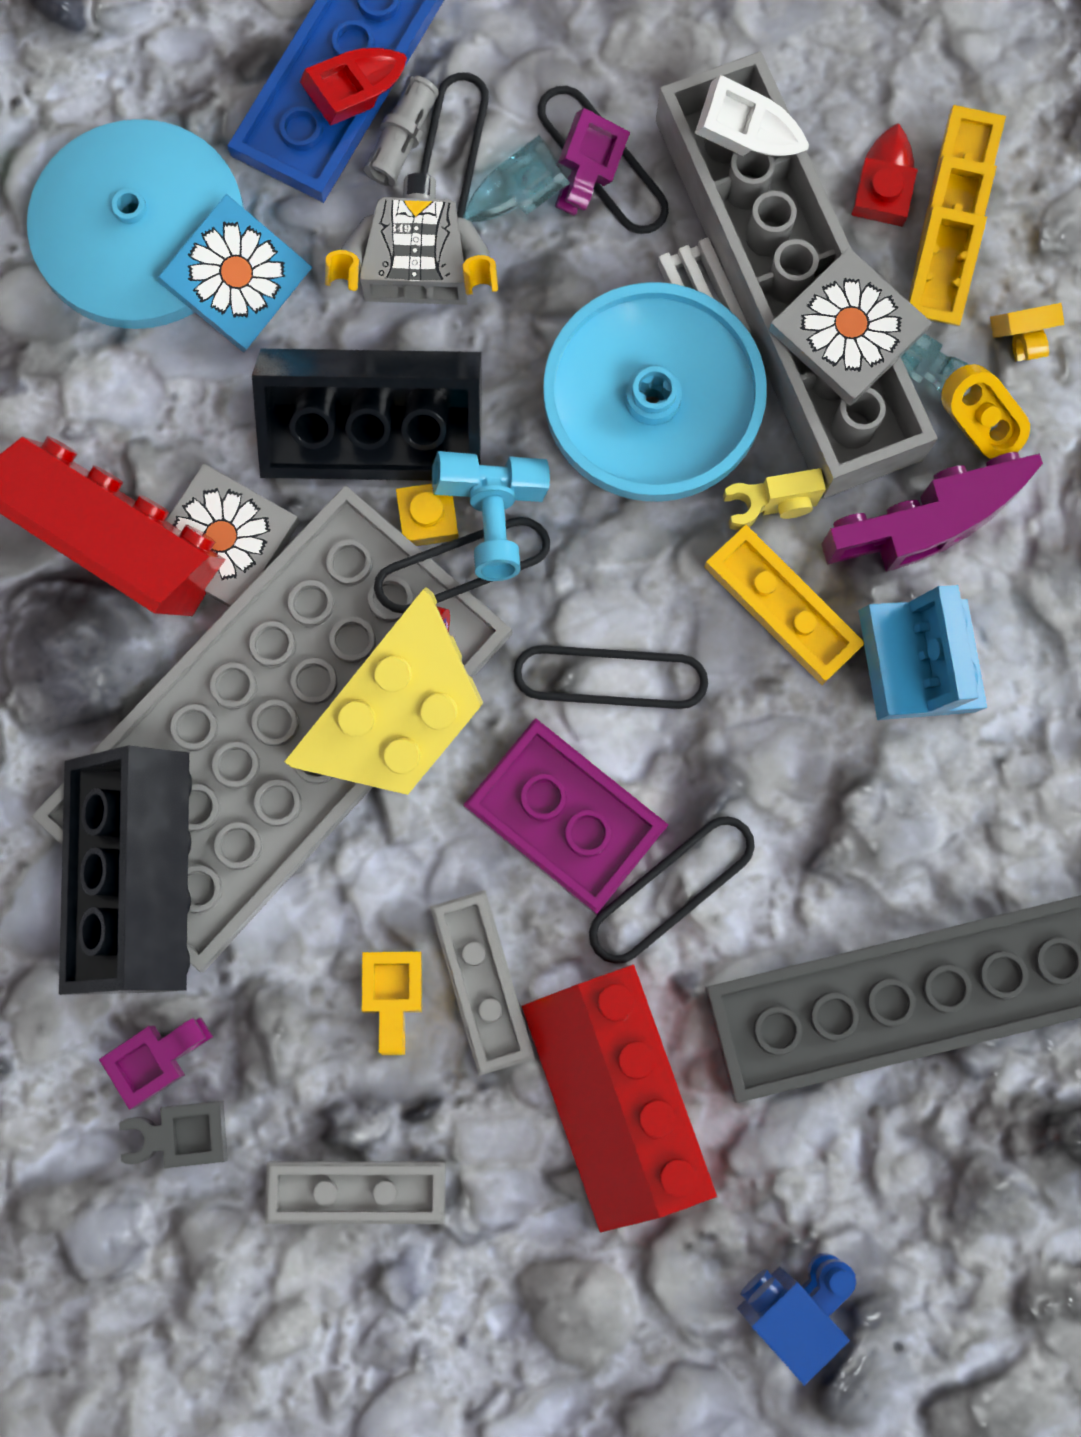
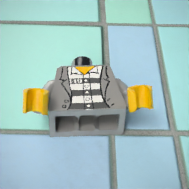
(414, 251)

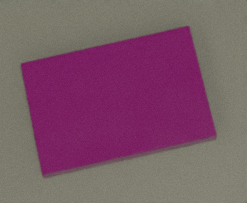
(565, 816)

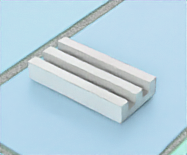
(705, 252)

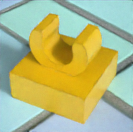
(1027, 329)

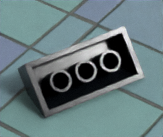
(364, 412)
(125, 872)

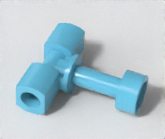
(492, 491)

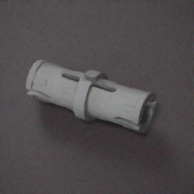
(401, 130)

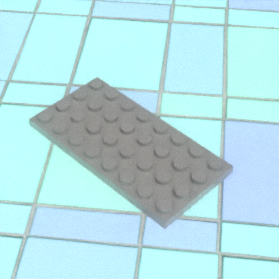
(259, 688)

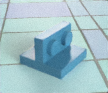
(923, 656)

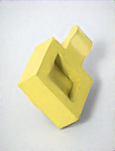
(785, 494)

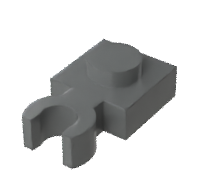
(186, 1135)

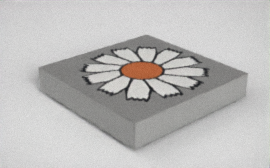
(849, 326)
(242, 523)

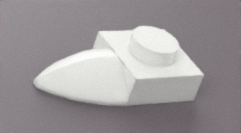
(748, 121)

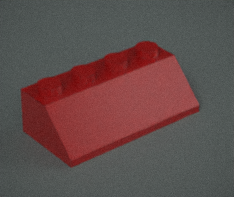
(105, 529)
(618, 1100)

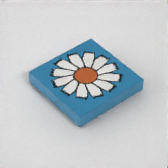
(234, 273)

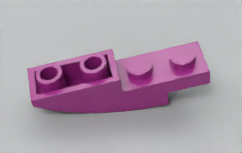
(950, 511)

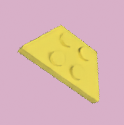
(395, 708)

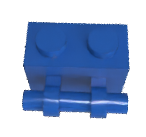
(796, 1317)

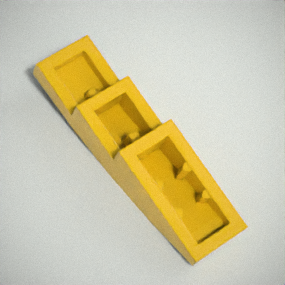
(956, 214)

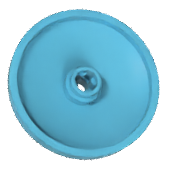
(118, 213)
(662, 346)

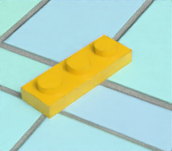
(784, 604)

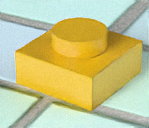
(426, 516)

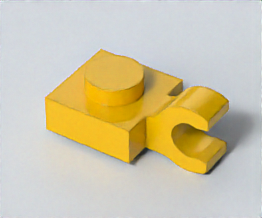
(392, 988)

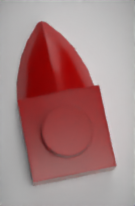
(352, 81)
(886, 179)

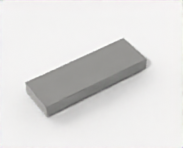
(482, 982)
(355, 1192)

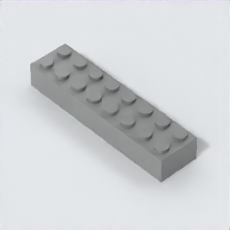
(773, 242)

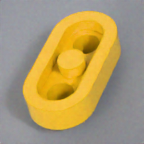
(983, 408)

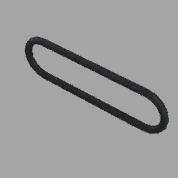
(460, 76)
(626, 154)
(450, 546)
(605, 653)
(616, 959)

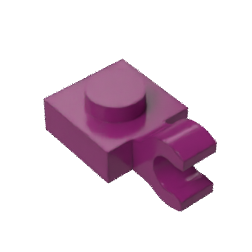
(592, 155)
(148, 1061)

